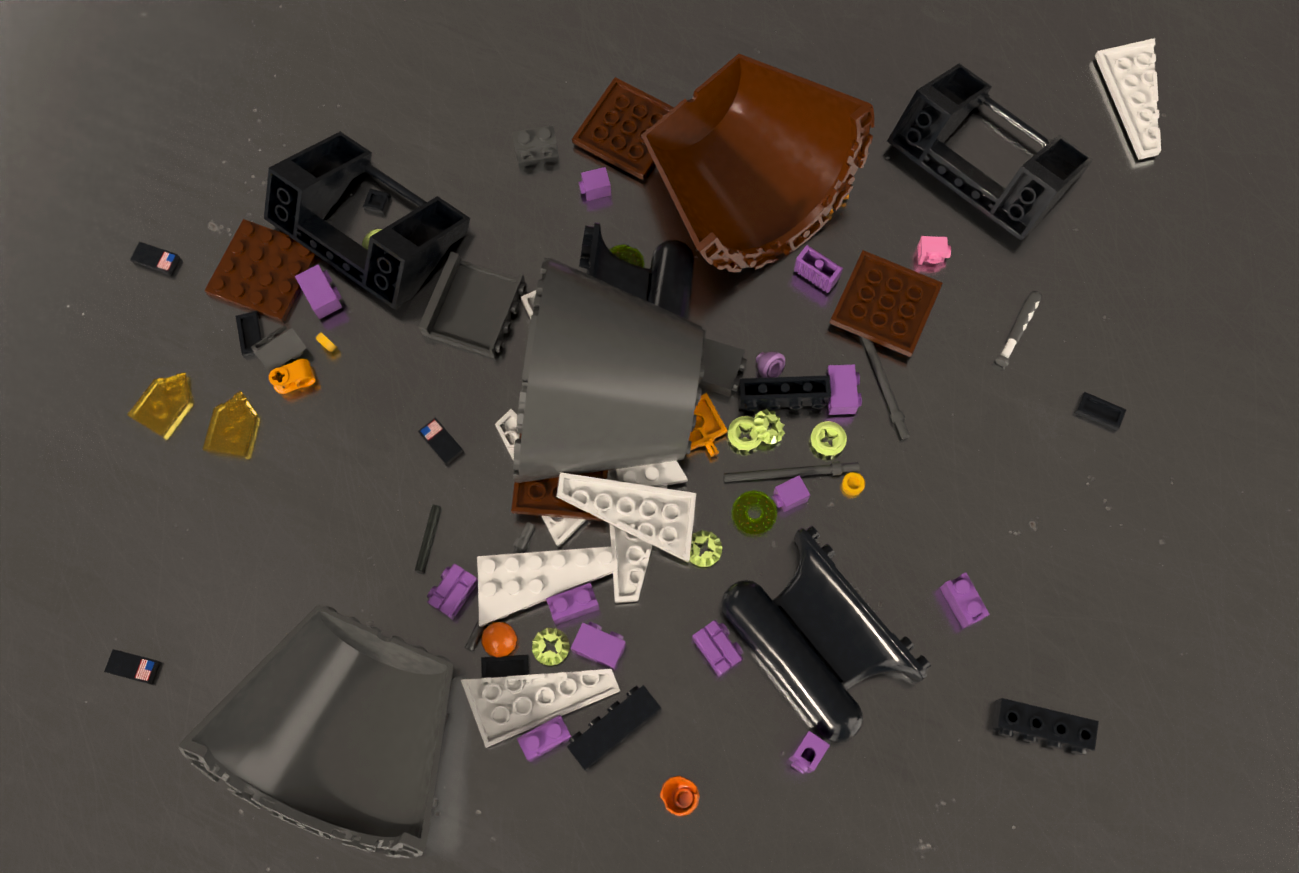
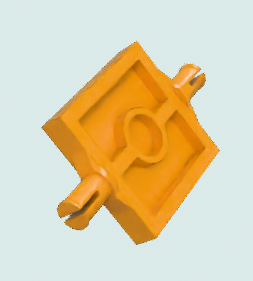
(707, 426)

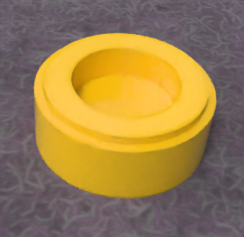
(325, 342)
(853, 483)

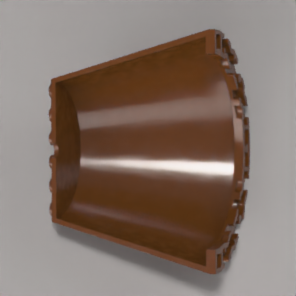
(759, 160)

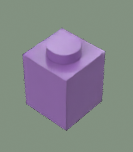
(595, 184)
(790, 494)

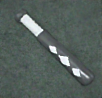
(1020, 325)

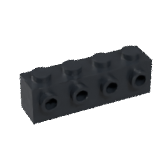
(784, 392)
(1045, 725)
(614, 727)

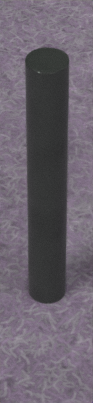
(427, 538)

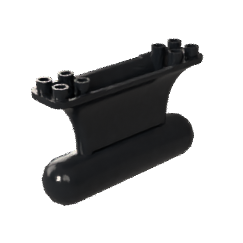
(664, 284)
(819, 638)

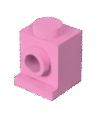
(933, 249)

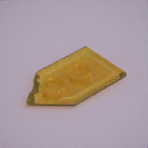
(162, 403)
(231, 427)

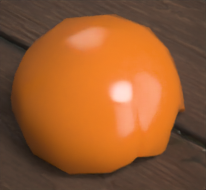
(499, 639)
(680, 795)

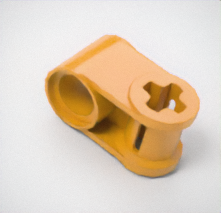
(293, 376)

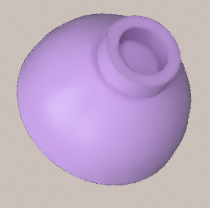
(770, 364)

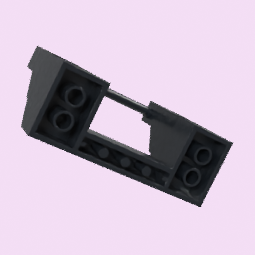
(1035, 188)
(397, 257)

